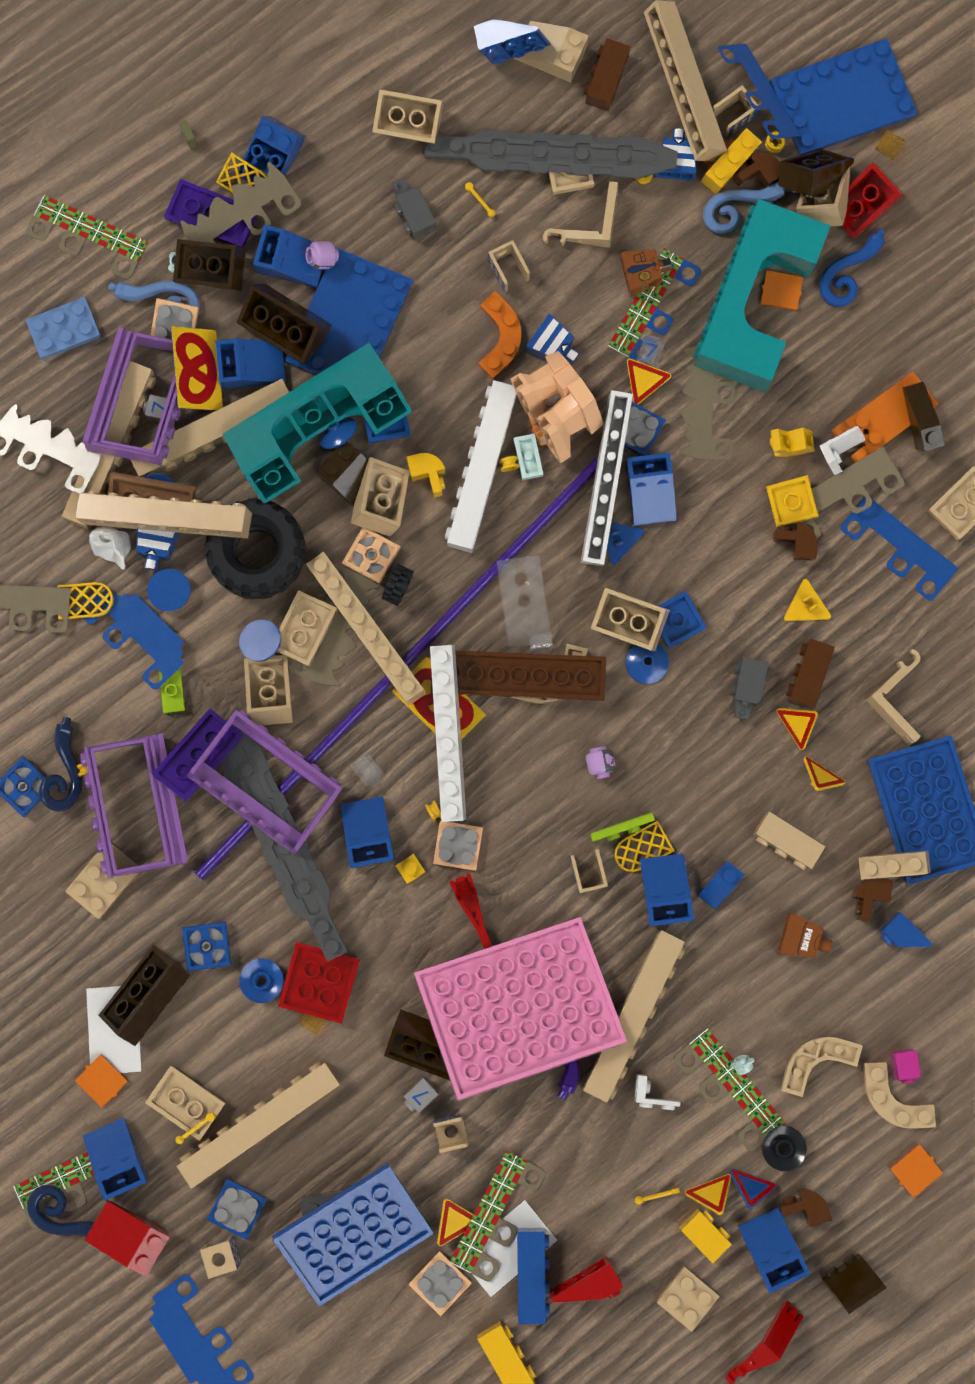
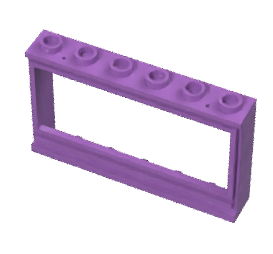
(108, 396)
(164, 804)
(249, 807)

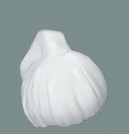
(110, 544)

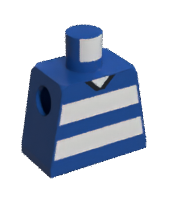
(685, 159)
(552, 338)
(155, 546)

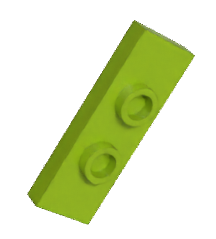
(173, 693)
(613, 831)

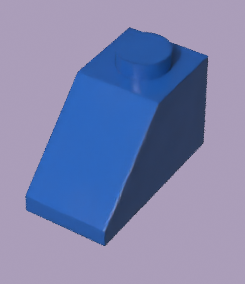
(721, 884)
(903, 933)

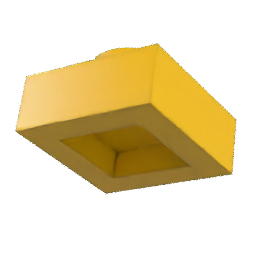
(410, 868)

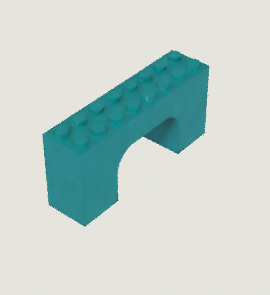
(767, 239)
(348, 388)

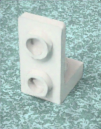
(840, 444)
(643, 1088)

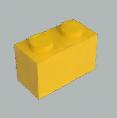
(705, 1235)

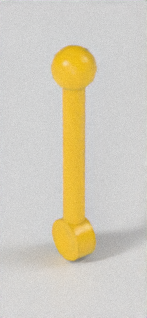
(469, 187)
(209, 1118)
(639, 1200)

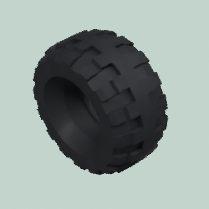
(279, 573)

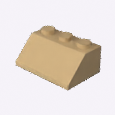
(407, 116)

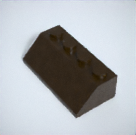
(283, 322)
(143, 995)
(416, 1044)

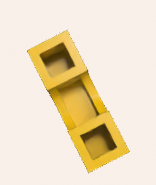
(731, 161)

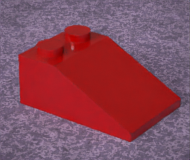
(869, 199)
(127, 1237)
(590, 1284)

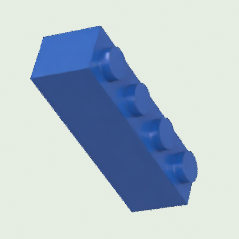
(531, 1275)

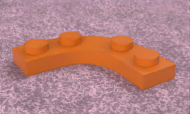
(509, 339)

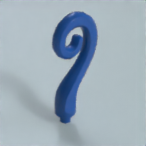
(869, 250)

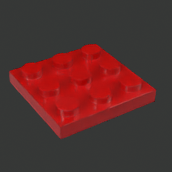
(318, 985)

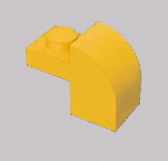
(791, 442)
(427, 466)

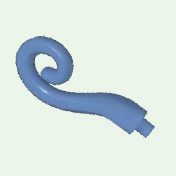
(769, 194)
(134, 293)

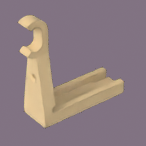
(591, 237)
(887, 711)

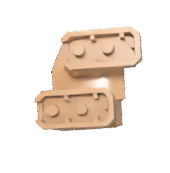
(570, 414)

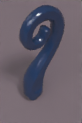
(62, 742)
(48, 1226)

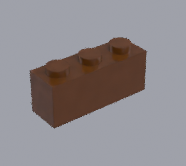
(606, 74)
(809, 674)

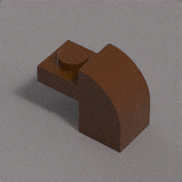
(761, 165)
(804, 541)
(870, 891)
(811, 1203)

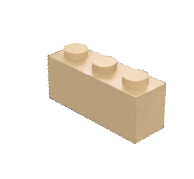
(788, 841)
(894, 865)

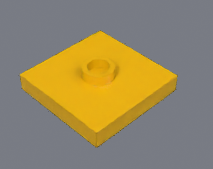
(792, 501)

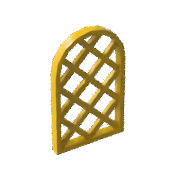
(225, 170)
(88, 585)
(629, 838)

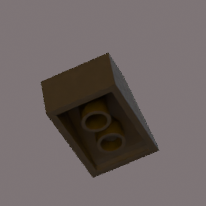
(812, 172)
(209, 264)
(344, 471)
(853, 1282)

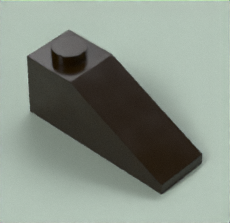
(922, 418)

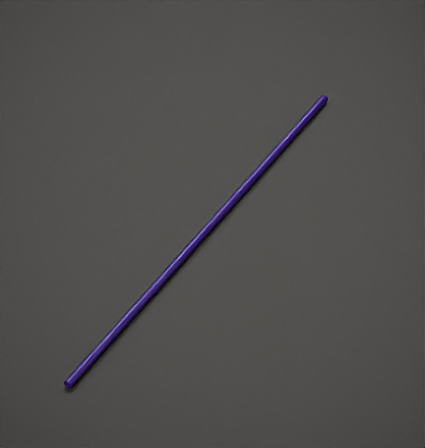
(410, 657)

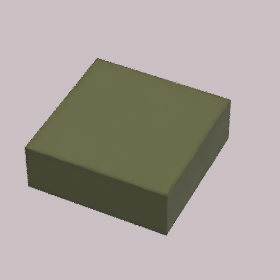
(188, 135)

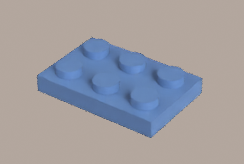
(63, 328)

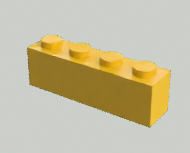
(505, 1356)

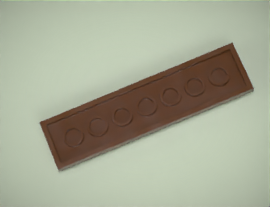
(530, 675)

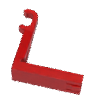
(468, 899)
(773, 1343)

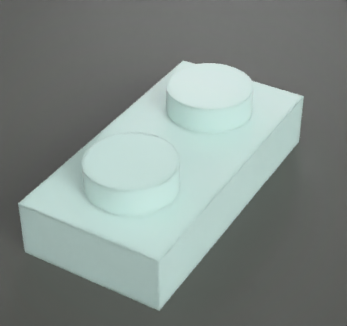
(528, 457)

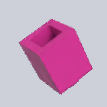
(906, 1065)

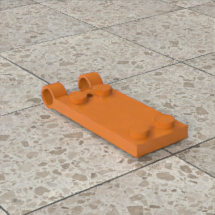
(882, 418)

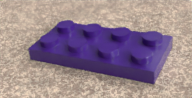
(191, 200)
(183, 757)

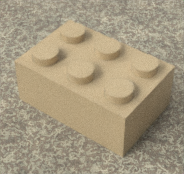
(630, 619)

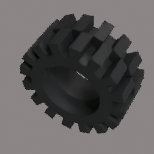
(397, 584)

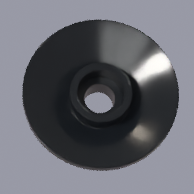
(792, 1156)

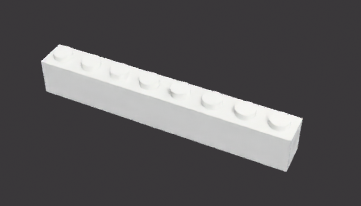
(482, 467)
(606, 478)
(448, 733)

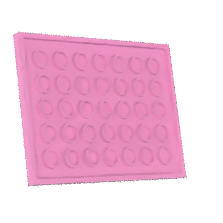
(519, 1008)

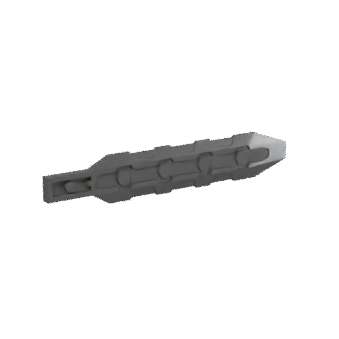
(556, 153)
(297, 873)

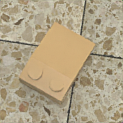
(563, 54)
(828, 206)
(381, 497)
(268, 691)

